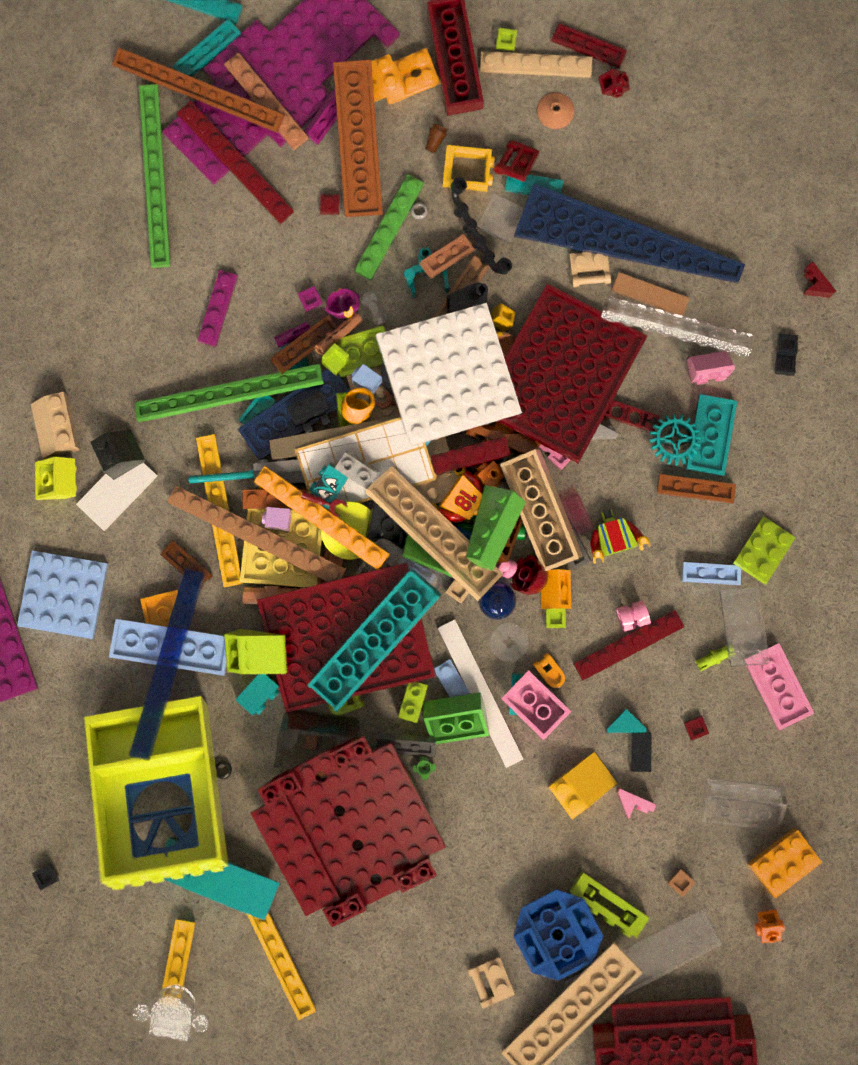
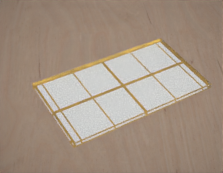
(379, 446)

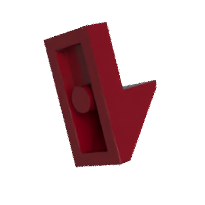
(821, 286)

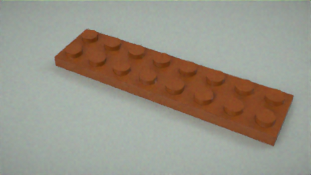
(358, 138)

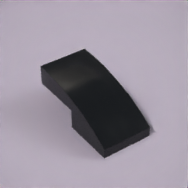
(786, 354)

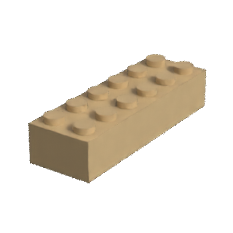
(543, 510)

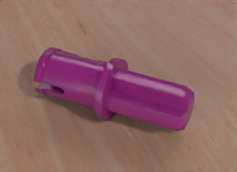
(291, 334)

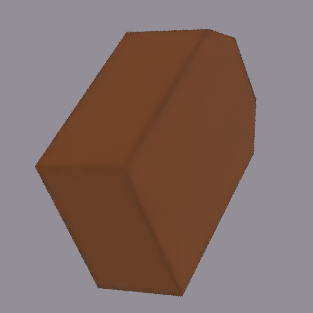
(311, 742)

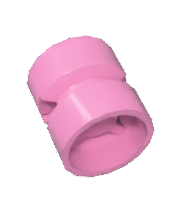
(633, 615)

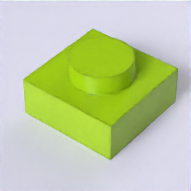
(506, 39)
(556, 618)

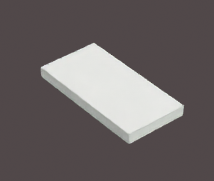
(111, 497)

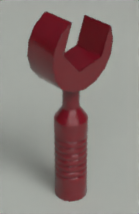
(321, 501)

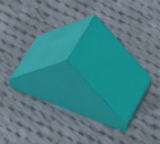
(625, 723)

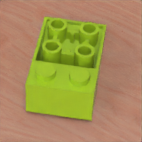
(255, 652)

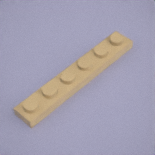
(536, 64)

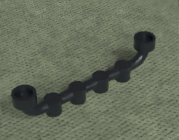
(504, 265)

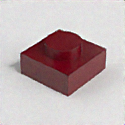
(329, 204)

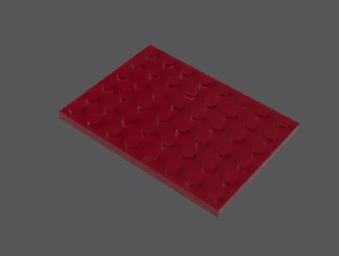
(567, 371)
(321, 621)

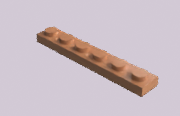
(262, 95)

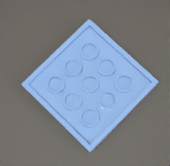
(62, 594)

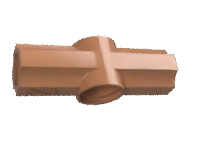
(251, 594)

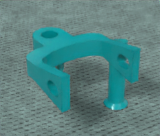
(416, 269)

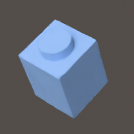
(366, 378)

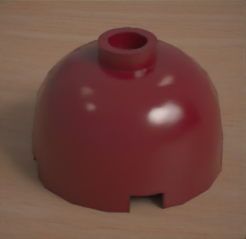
(529, 576)

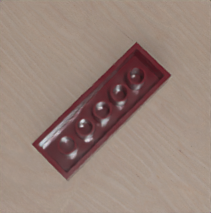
(455, 56)

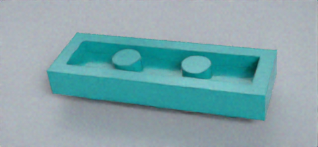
(518, 186)

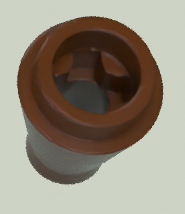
(435, 137)

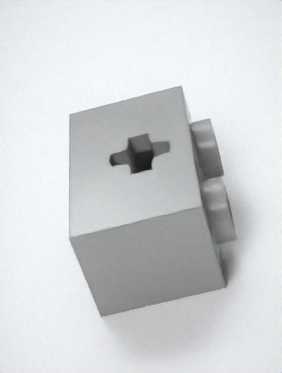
(357, 469)

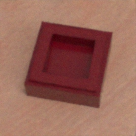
(696, 728)

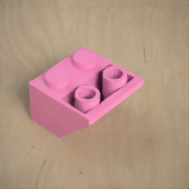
(710, 366)

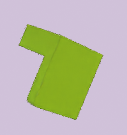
(335, 359)

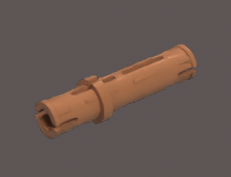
(336, 335)

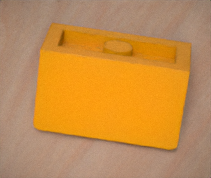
(557, 590)

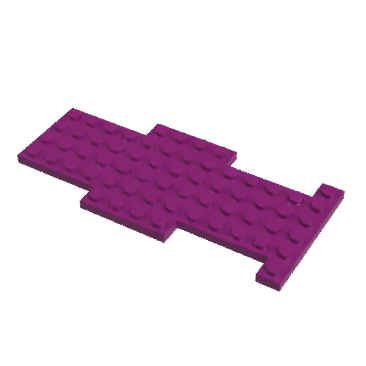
(291, 63)

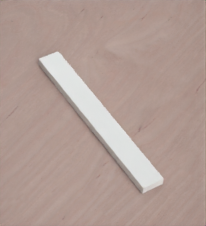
(475, 683)

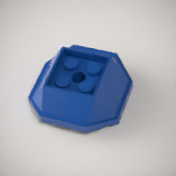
(572, 950)

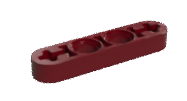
(625, 416)

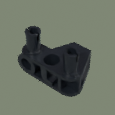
(467, 297)

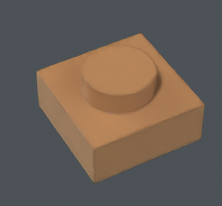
(681, 883)

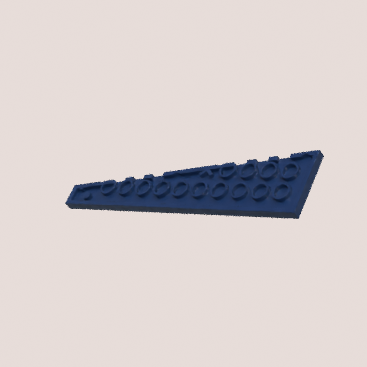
(582, 227)

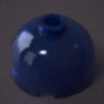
(494, 609)

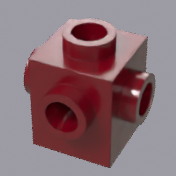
(614, 83)

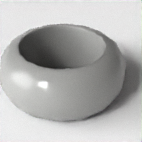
(419, 216)

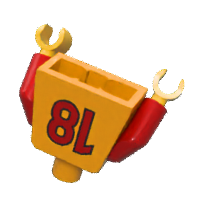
(462, 498)

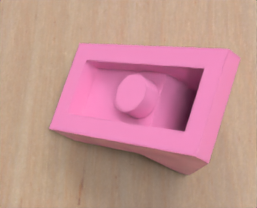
(629, 800)

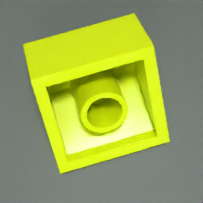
(55, 478)

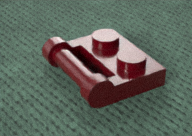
(522, 163)

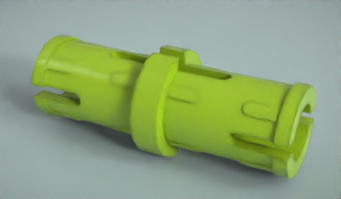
(713, 658)

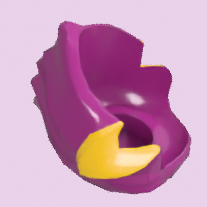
(342, 303)

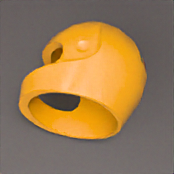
(355, 409)

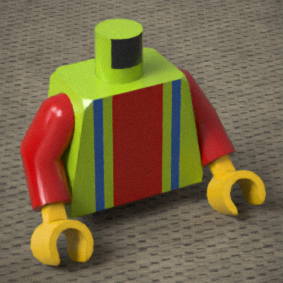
(615, 536)

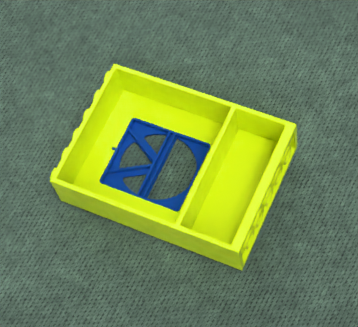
(180, 756)

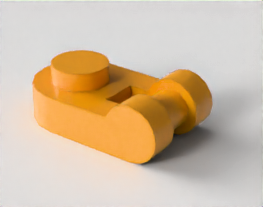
(555, 676)

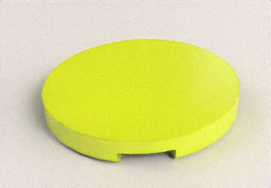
(356, 516)

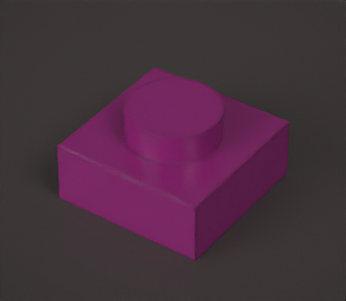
(310, 298)

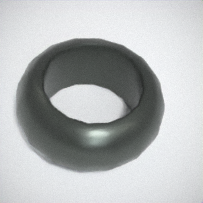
(229, 770)

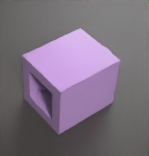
(277, 519)

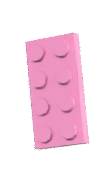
(780, 689)

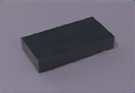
(641, 752)

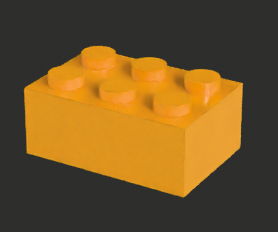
(784, 863)

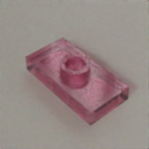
(577, 514)

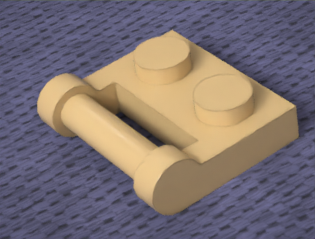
(589, 262)
(497, 979)

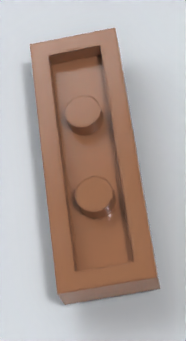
(447, 256)

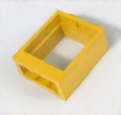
(469, 152)

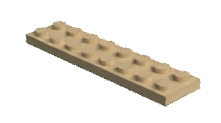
(431, 531)
(574, 1009)

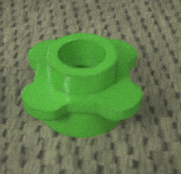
(419, 768)

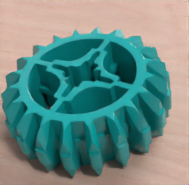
(666, 440)

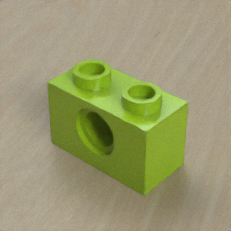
(413, 701)

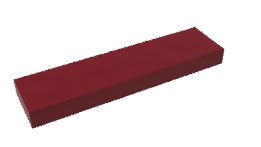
(589, 45)

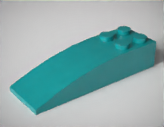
(232, 887)

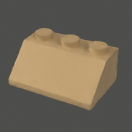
(55, 425)

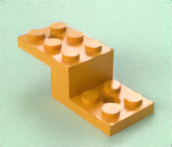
(394, 78)

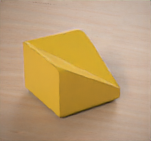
(503, 317)

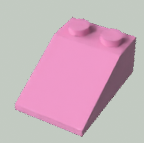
(536, 705)

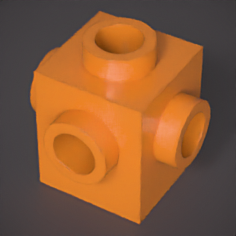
(489, 474)
(769, 926)

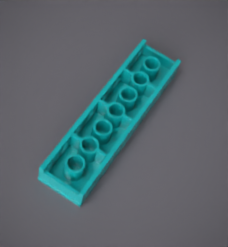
(374, 639)

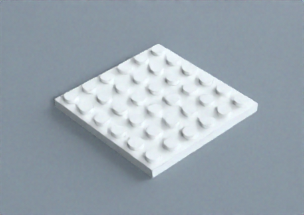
(448, 374)

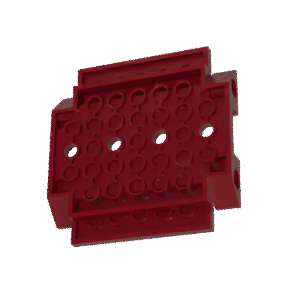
(317, 844)
(675, 1034)

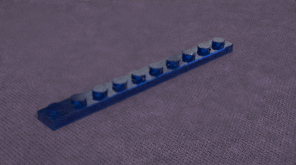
(167, 665)

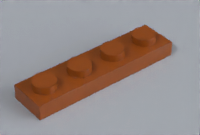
(696, 488)
(261, 499)

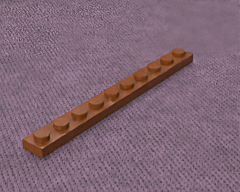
(198, 90)

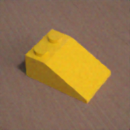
(582, 785)

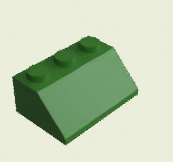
(456, 718)

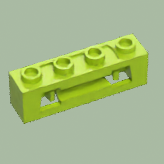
(635, 923)

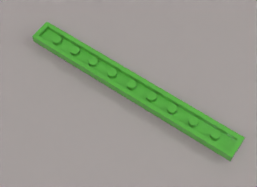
(154, 176)
(228, 393)

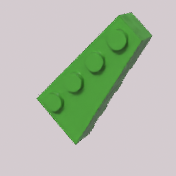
(493, 525)

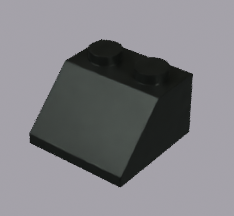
(117, 452)

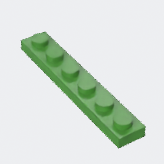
(389, 227)

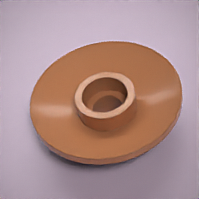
(555, 119)

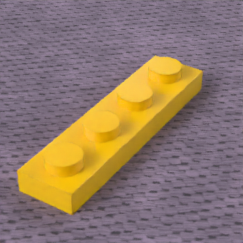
(179, 953)

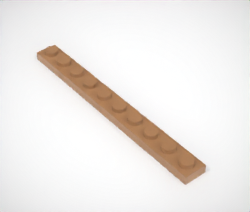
(256, 535)

